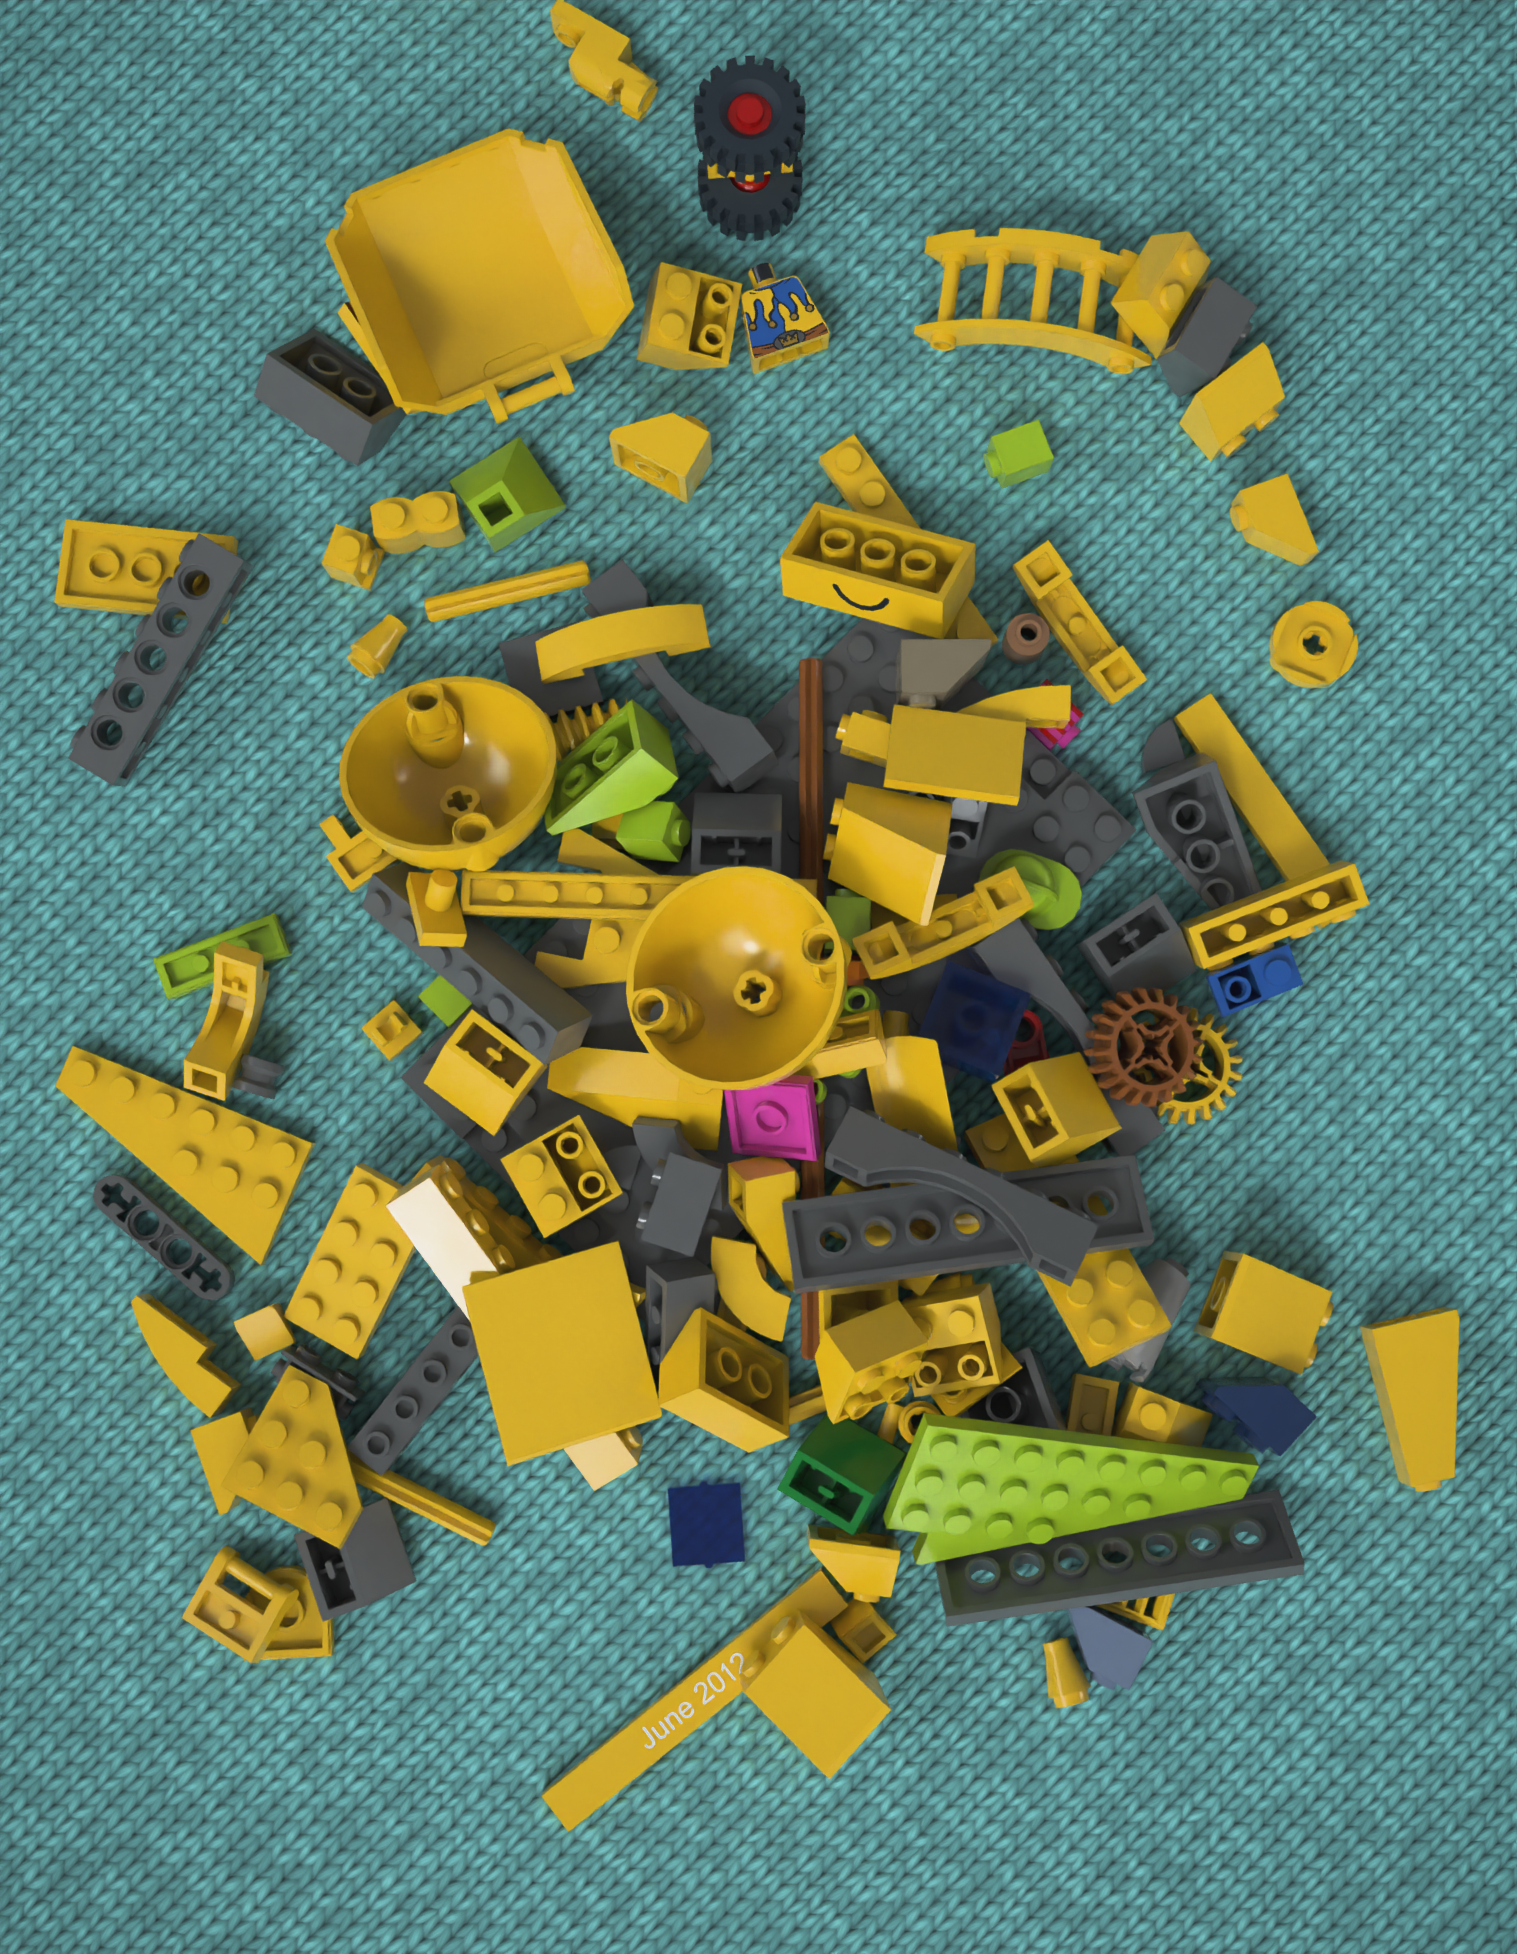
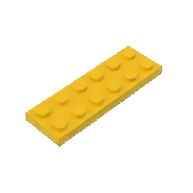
(1109, 1298)

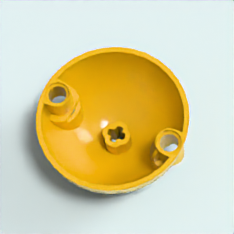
(453, 797)
(712, 952)

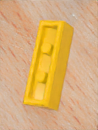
(852, 1046)

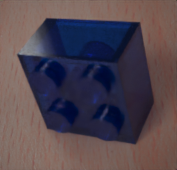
(973, 1020)

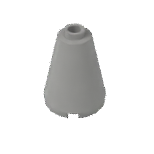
(1170, 1288)

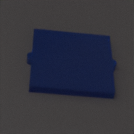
(706, 1524)

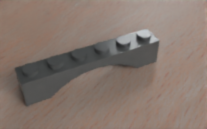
(728, 740)
(1018, 961)
(878, 1153)

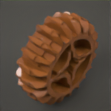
(1167, 1068)

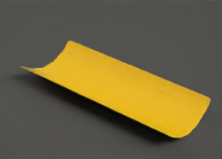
(912, 1091)

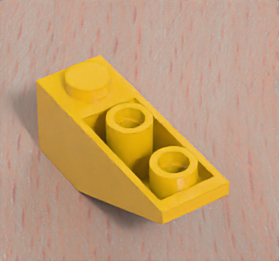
(756, 1196)

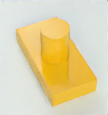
(436, 908)

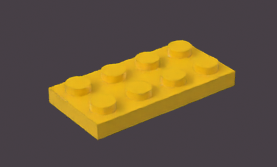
(123, 566)
(353, 1266)

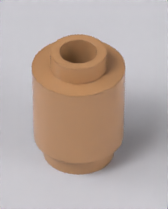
(1021, 650)

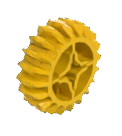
(1216, 1083)

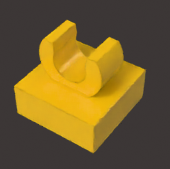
(392, 1030)

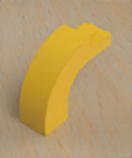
(230, 1021)

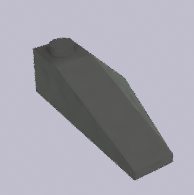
(1197, 829)

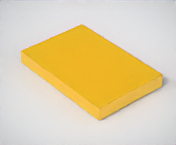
(955, 755)

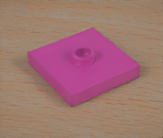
(775, 1120)

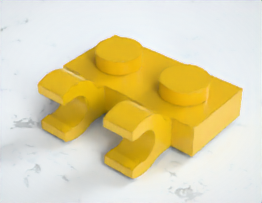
(354, 857)

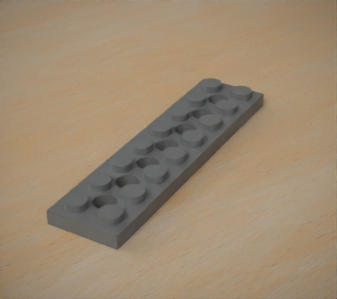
(948, 1248)
(1139, 1575)

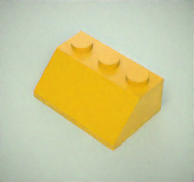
(726, 1383)

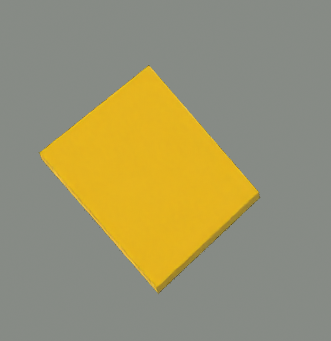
(562, 1352)

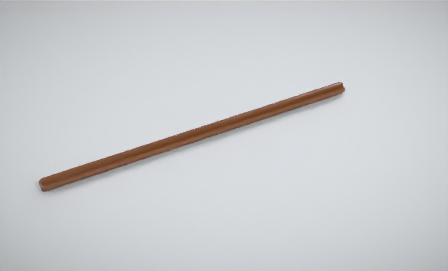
(811, 868)

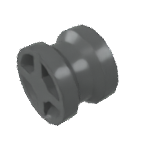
(258, 1076)

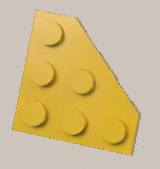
(299, 1461)

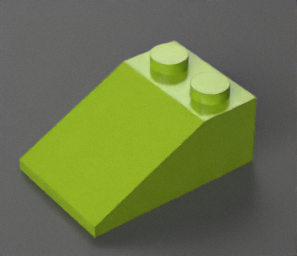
(612, 771)

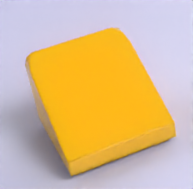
(265, 1331)
(862, 1629)

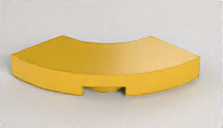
(745, 1288)

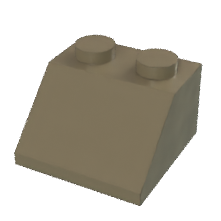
(936, 669)

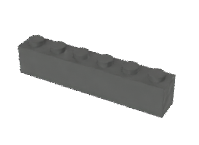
(487, 973)

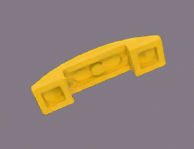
(1076, 625)
(621, 637)
(950, 929)

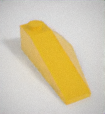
(638, 1086)

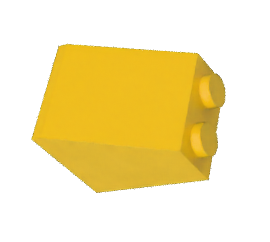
(889, 848)
(1264, 1311)
(814, 1691)

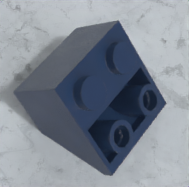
(1263, 1409)

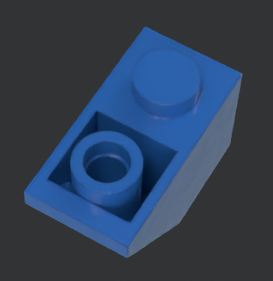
(1254, 978)

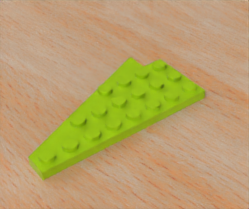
(1008, 1485)

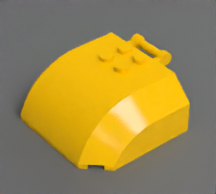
(480, 275)

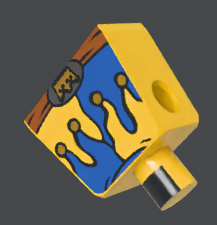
(780, 320)

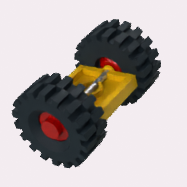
(750, 142)

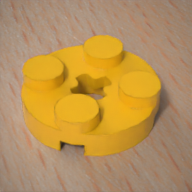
(1335, 634)

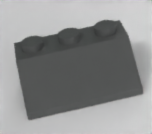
(330, 396)

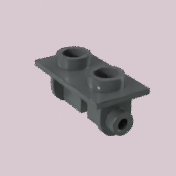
(341, 1382)

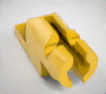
(603, 61)

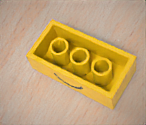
(878, 570)

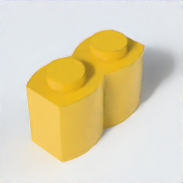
(428, 520)

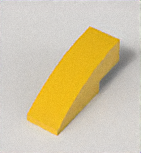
(1035, 706)
(184, 1355)

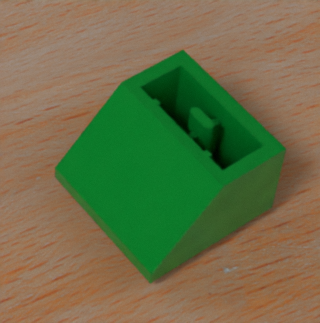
(843, 1473)

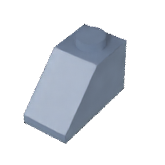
(1109, 1646)

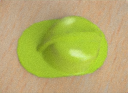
(1049, 883)

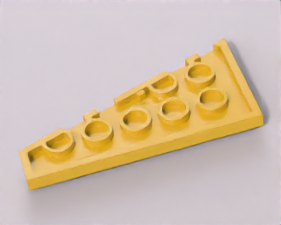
(211, 1155)

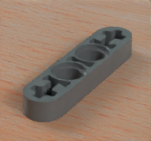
(167, 1232)

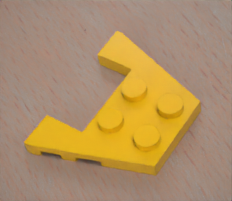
(608, 940)

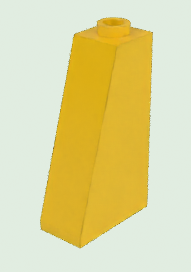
(1416, 1389)

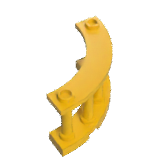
(1046, 252)

